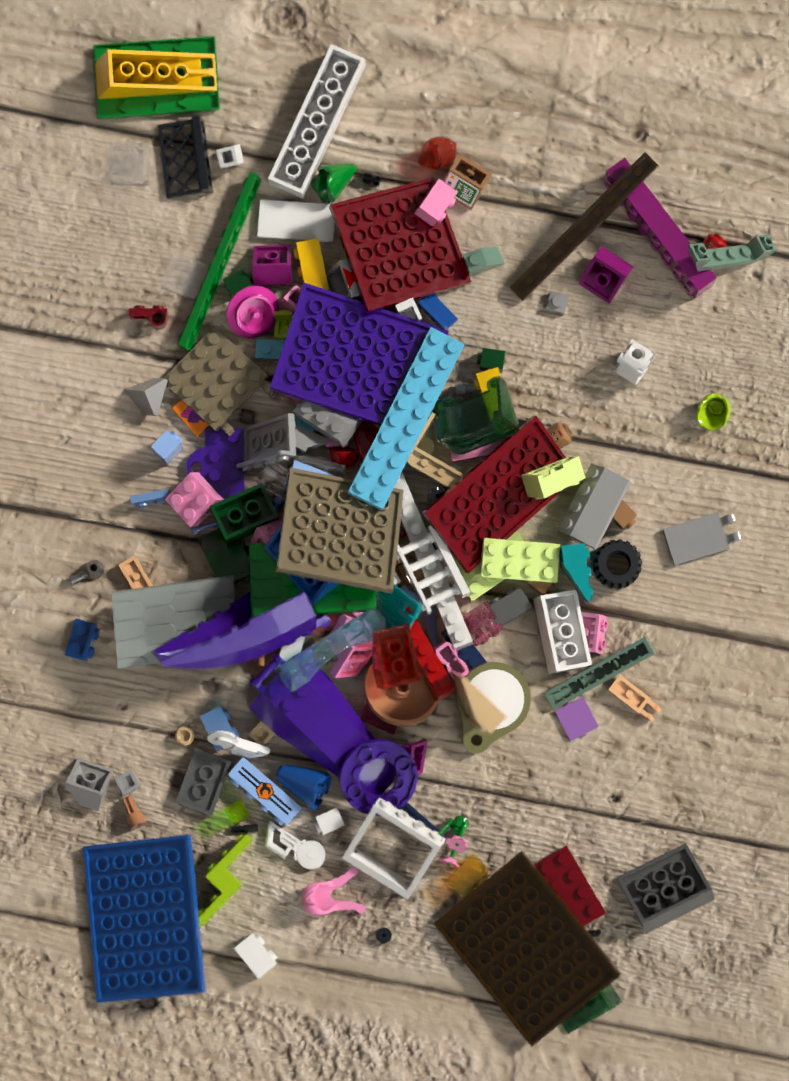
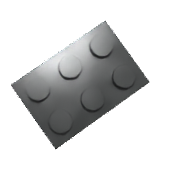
(203, 782)

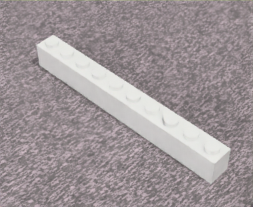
(447, 608)

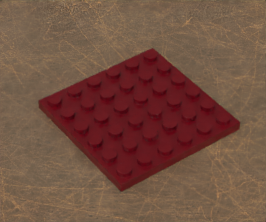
(396, 251)

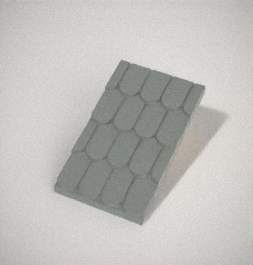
(159, 613)

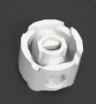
(634, 362)

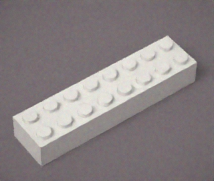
(317, 121)

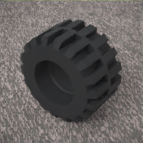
(628, 552)

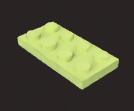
(520, 560)

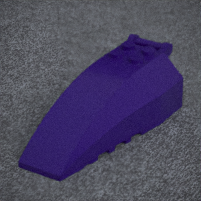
(237, 637)
(318, 724)

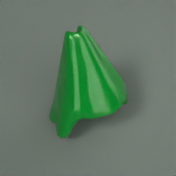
(333, 180)

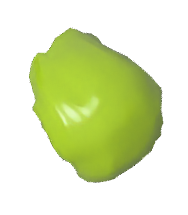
(713, 412)

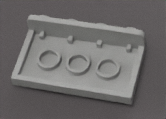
(268, 443)

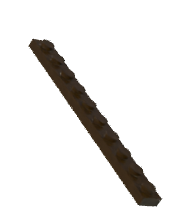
(584, 226)

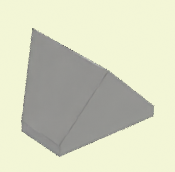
(148, 395)
(307, 440)

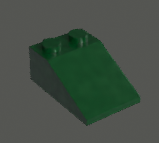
(224, 558)

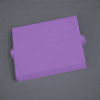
(576, 719)

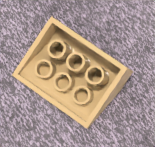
(481, 710)

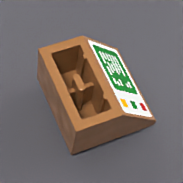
(467, 180)

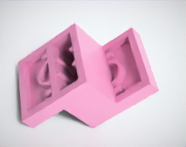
(353, 659)

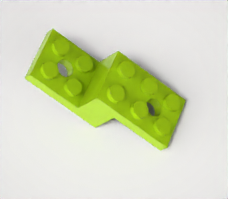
(224, 879)

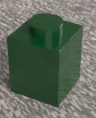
(237, 282)
(491, 359)

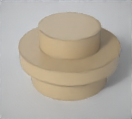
(184, 736)

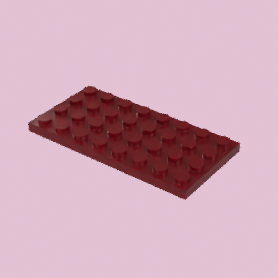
(492, 495)

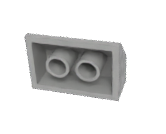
(328, 422)

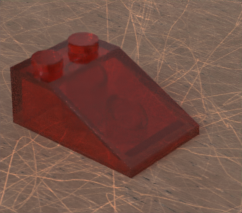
(394, 657)

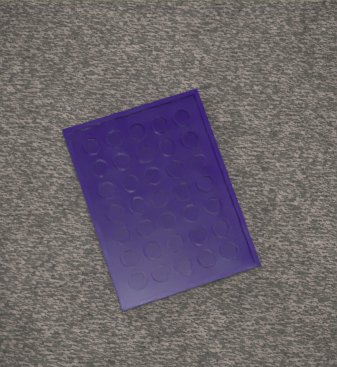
(347, 356)

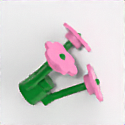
(456, 842)

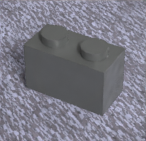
(510, 606)

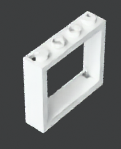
(378, 870)

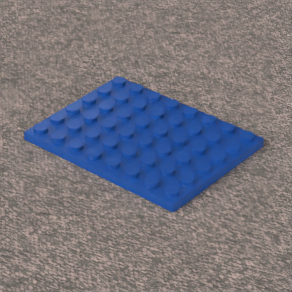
(144, 919)

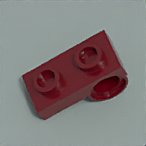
(141, 312)

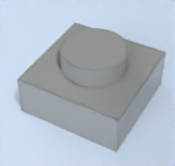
(557, 302)
(127, 782)

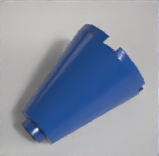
(305, 783)

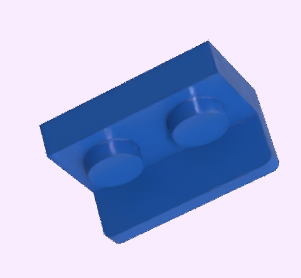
(82, 639)

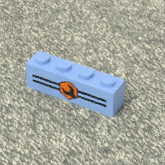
(265, 791)

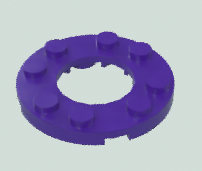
(365, 753)

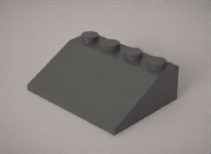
(666, 888)

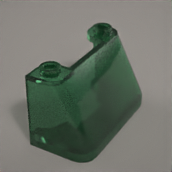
(477, 419)

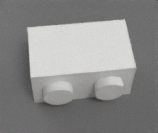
(256, 955)

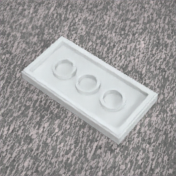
(295, 221)

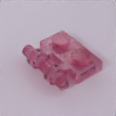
(482, 617)

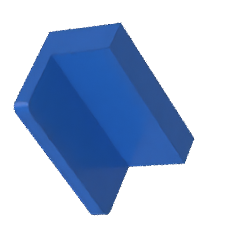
(437, 312)

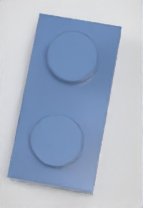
(143, 499)

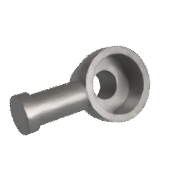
(88, 573)

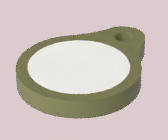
(507, 691)

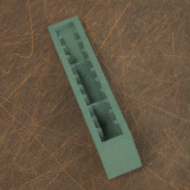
(600, 672)

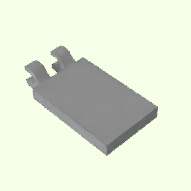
(699, 538)

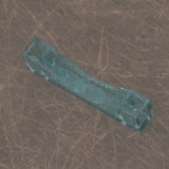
(305, 664)

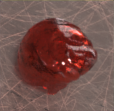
(437, 153)

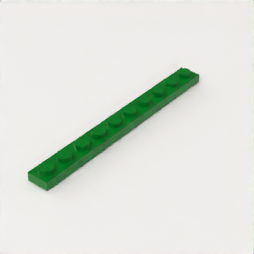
(218, 266)

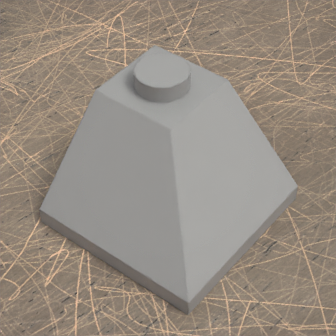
(89, 783)

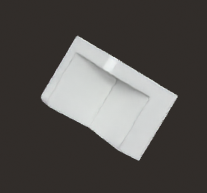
(409, 309)

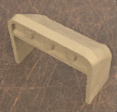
(423, 462)

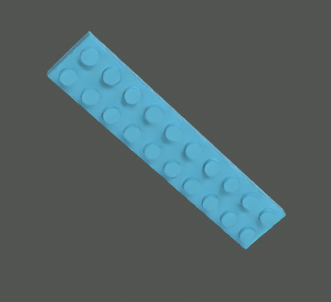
(406, 419)

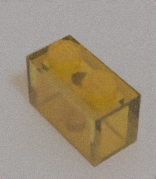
(468, 876)

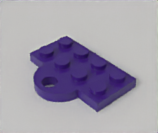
(220, 461)

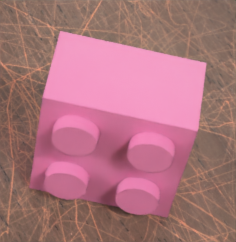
(193, 499)

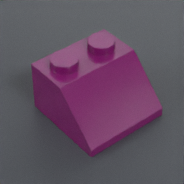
(272, 265)
(605, 275)

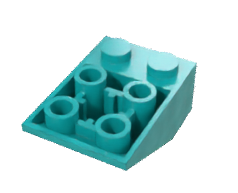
(574, 564)

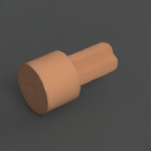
(134, 818)

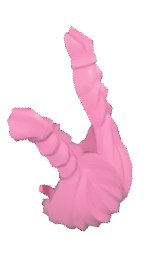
(317, 897)

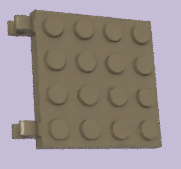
(216, 380)

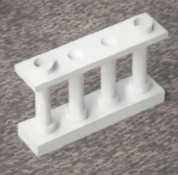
(451, 570)

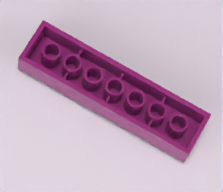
(662, 233)

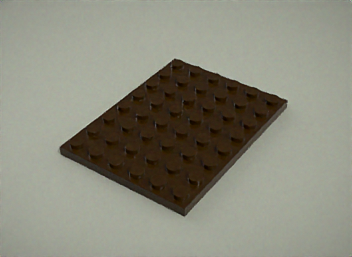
(527, 948)

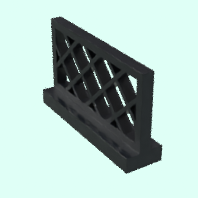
(201, 157)

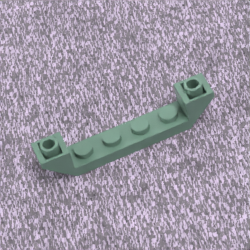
(731, 256)

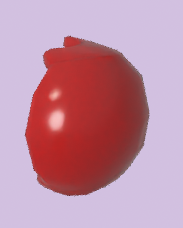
(344, 456)

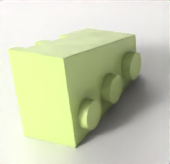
(553, 477)

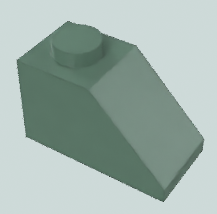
(483, 260)

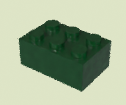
(243, 513)

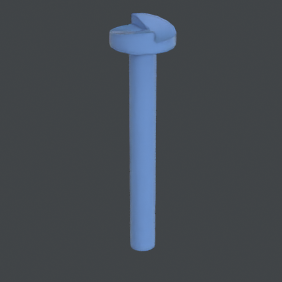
(203, 527)

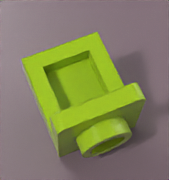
(282, 324)

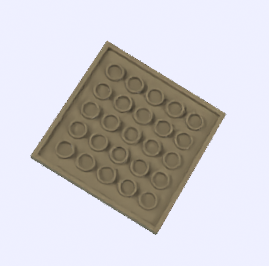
(337, 535)

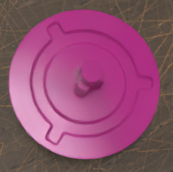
(252, 311)

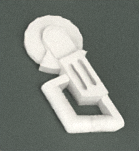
(237, 745)
(308, 853)

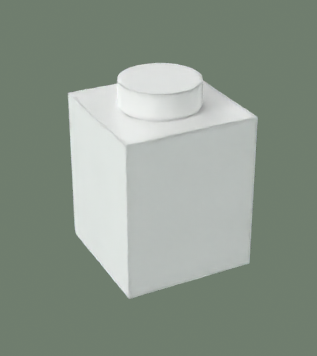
(230, 156)
(329, 821)

